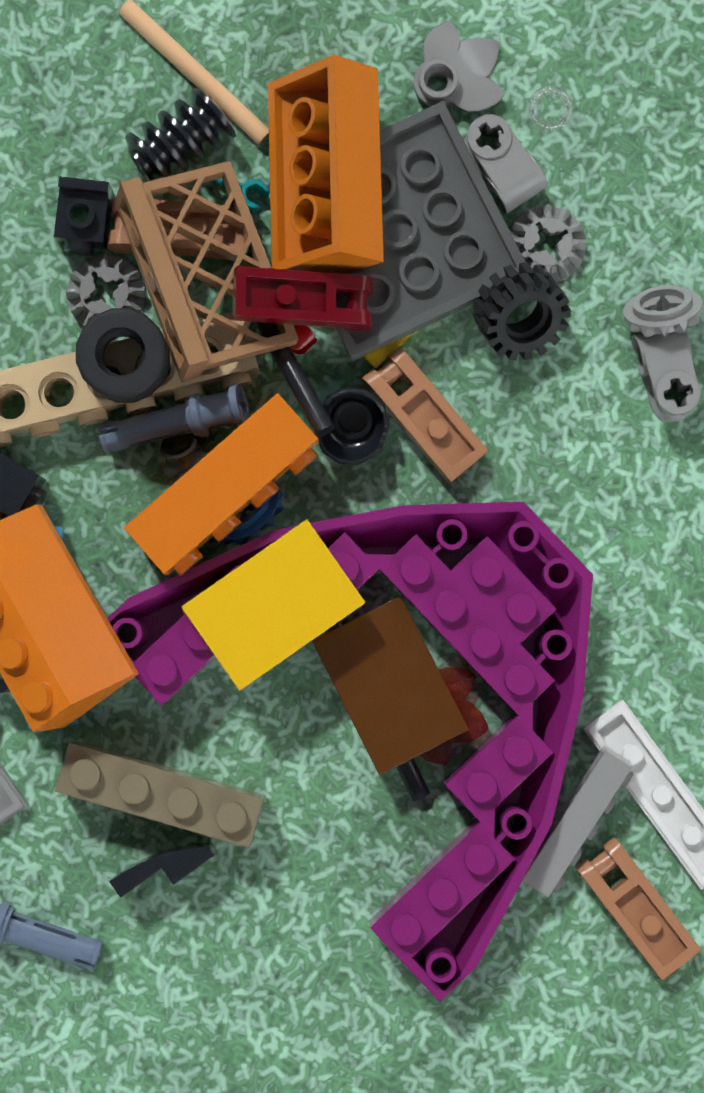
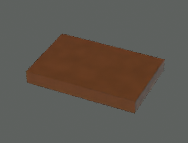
(390, 685)

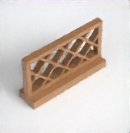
(162, 268)

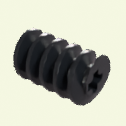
(178, 136)

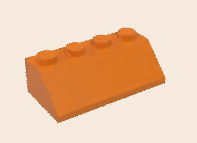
(325, 168)
(223, 485)
(53, 633)

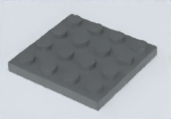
(437, 232)

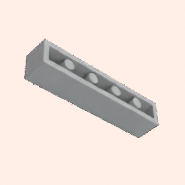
(578, 821)

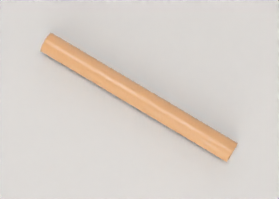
(194, 71)

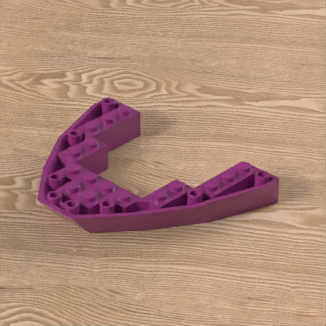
(519, 618)

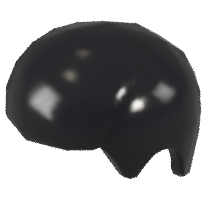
(355, 412)

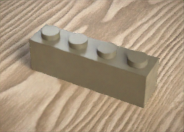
(160, 793)

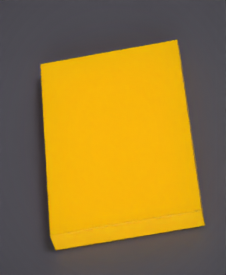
(273, 604)

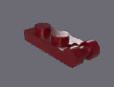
(301, 298)

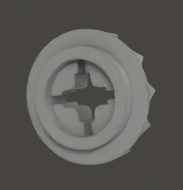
(554, 222)
(111, 270)
(663, 310)

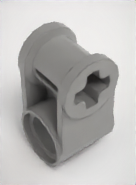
(507, 169)
(667, 364)

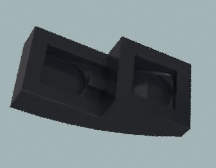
(174, 862)

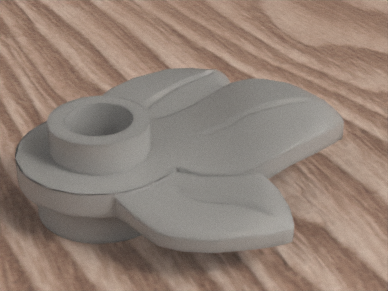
(464, 68)

